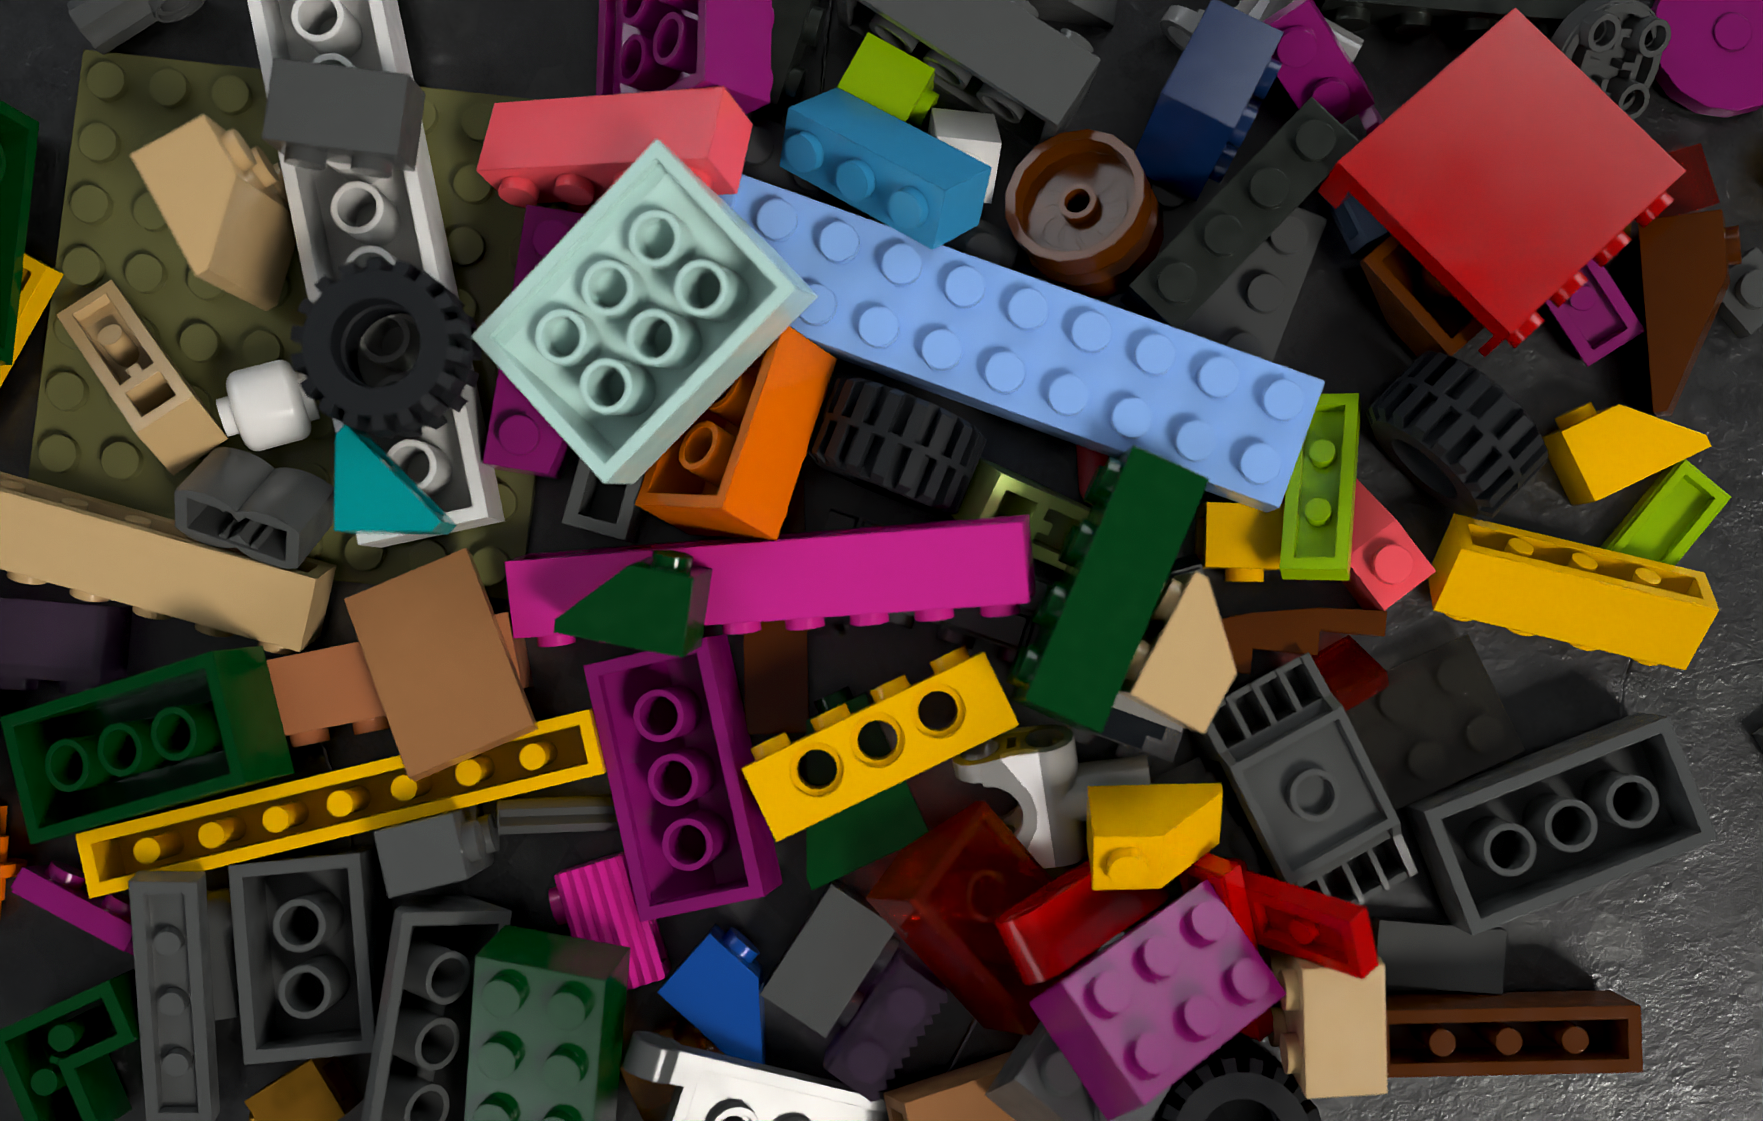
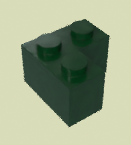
(61, 1056)

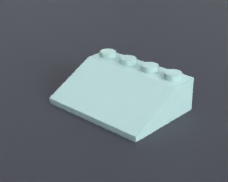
(642, 316)

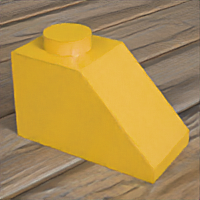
(1614, 448)
(1149, 832)

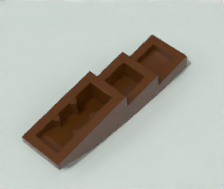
(1295, 630)

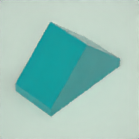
(377, 494)

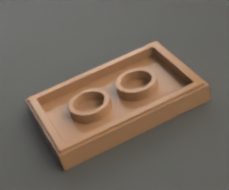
(440, 664)

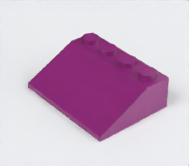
(686, 47)

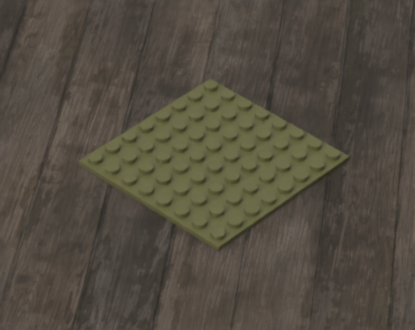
(120, 235)

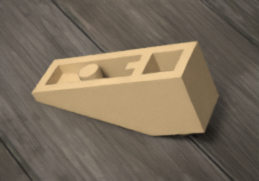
(141, 378)

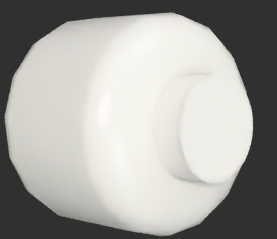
(267, 406)

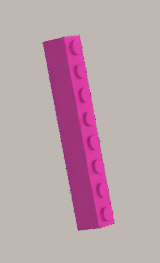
(805, 576)

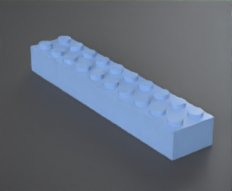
(1036, 349)

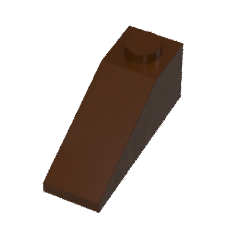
(1683, 287)

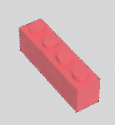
(584, 144)

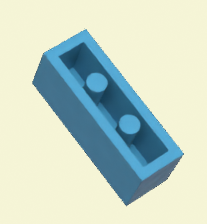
(884, 167)

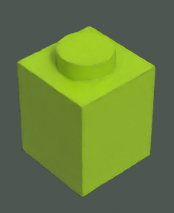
(891, 81)

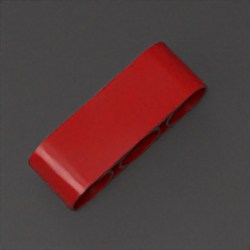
(1069, 922)

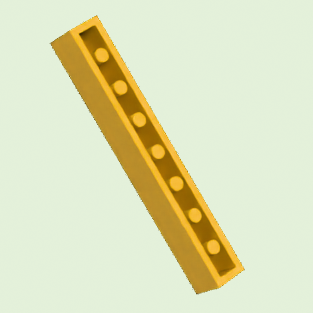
(334, 806)

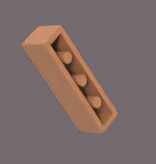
(337, 688)

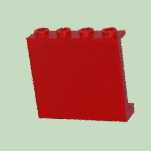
(1508, 177)

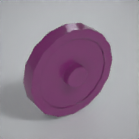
(1713, 55)

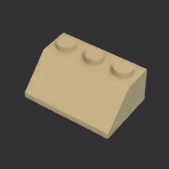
(223, 208)

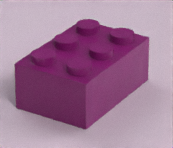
(1157, 1001)

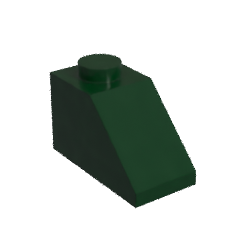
(646, 606)

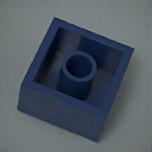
(1209, 100)

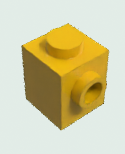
(1238, 540)

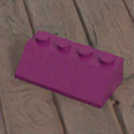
(677, 781)

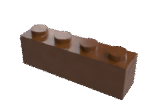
(1512, 1034)

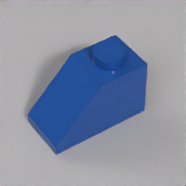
(720, 993)

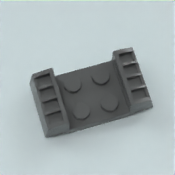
(1307, 785)

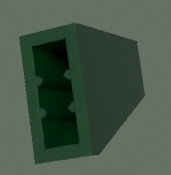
(868, 827)

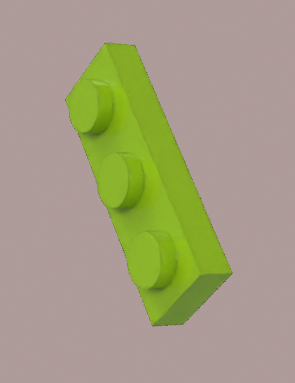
(1322, 494)

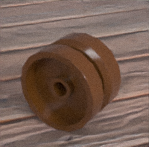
(1084, 212)

